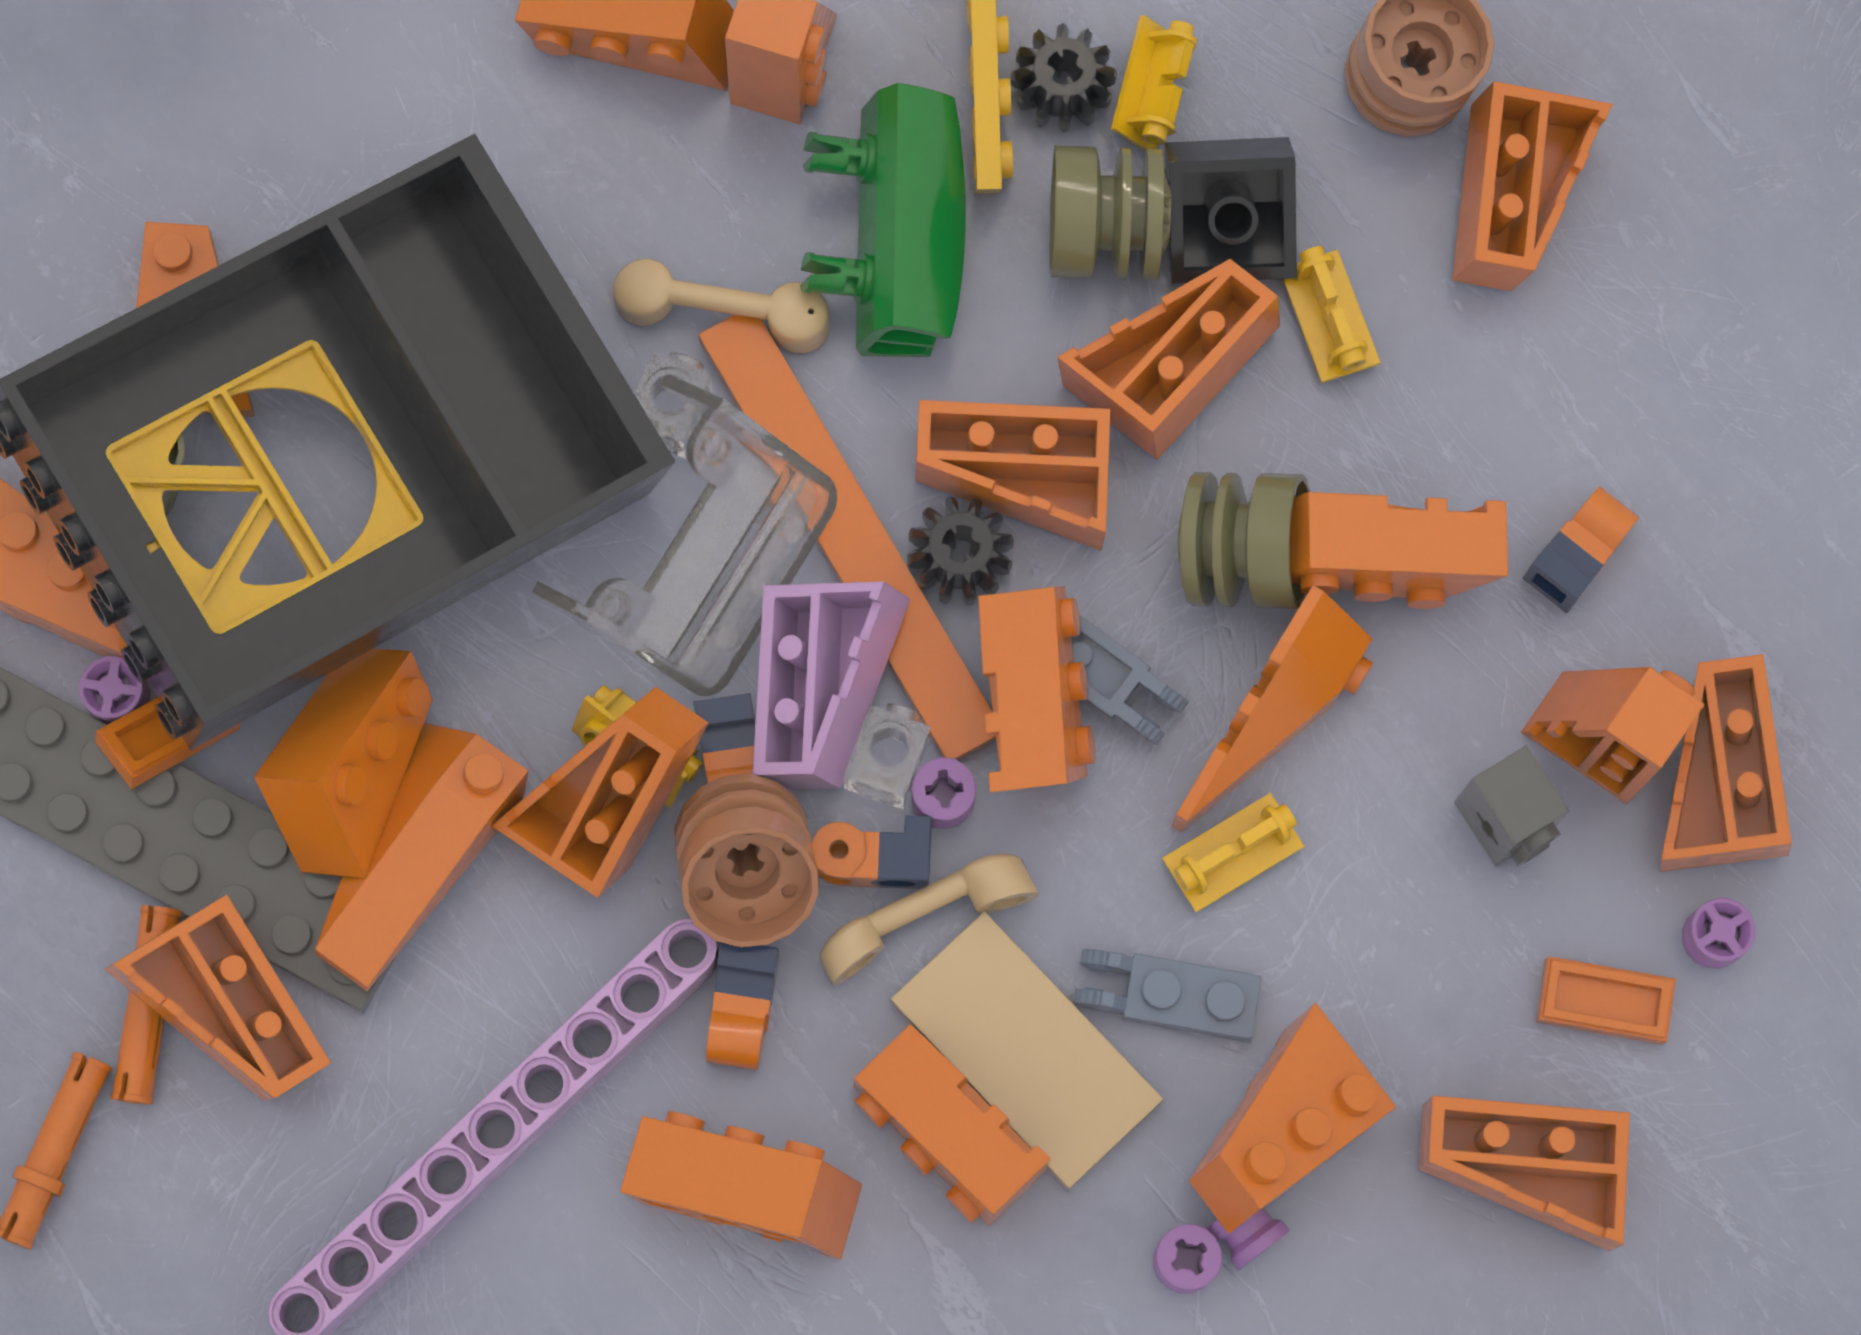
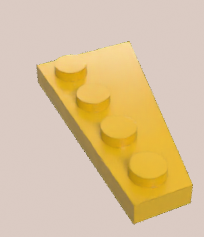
(991, 96)

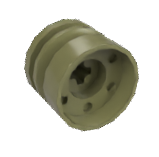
(1107, 212)
(1237, 540)

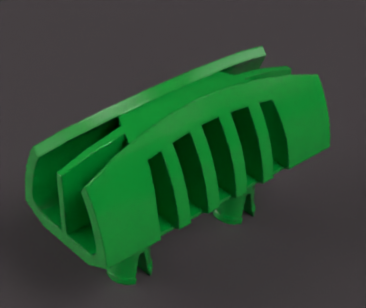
(907, 224)

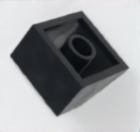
(1232, 204)

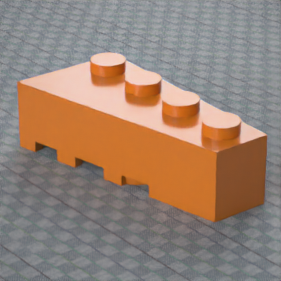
(39, 584)

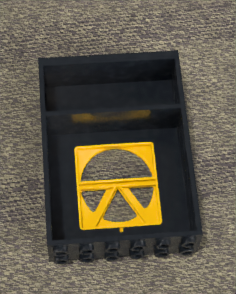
(446, 349)

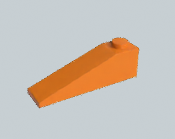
(1299, 683)
(432, 835)

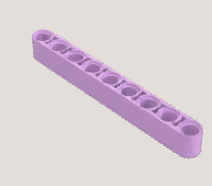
(486, 1164)

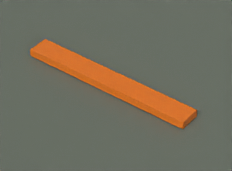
(854, 536)

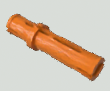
(142, 1025)
(52, 1150)

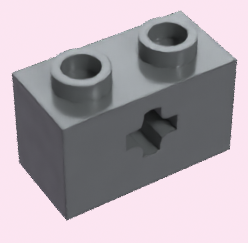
(1513, 808)

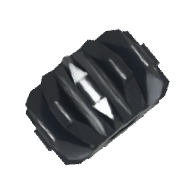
(1066, 55)
(935, 554)

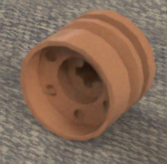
(1443, 38)
(745, 860)

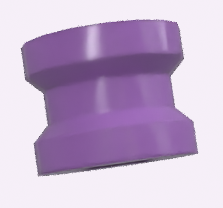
(107, 682)
(943, 804)
(1729, 925)
(1251, 1237)
(1178, 1265)

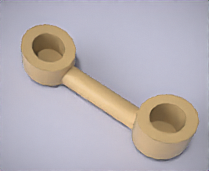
(647, 293)
(990, 881)

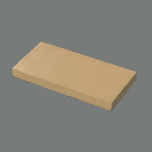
(1026, 1049)

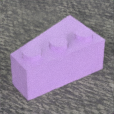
(819, 676)

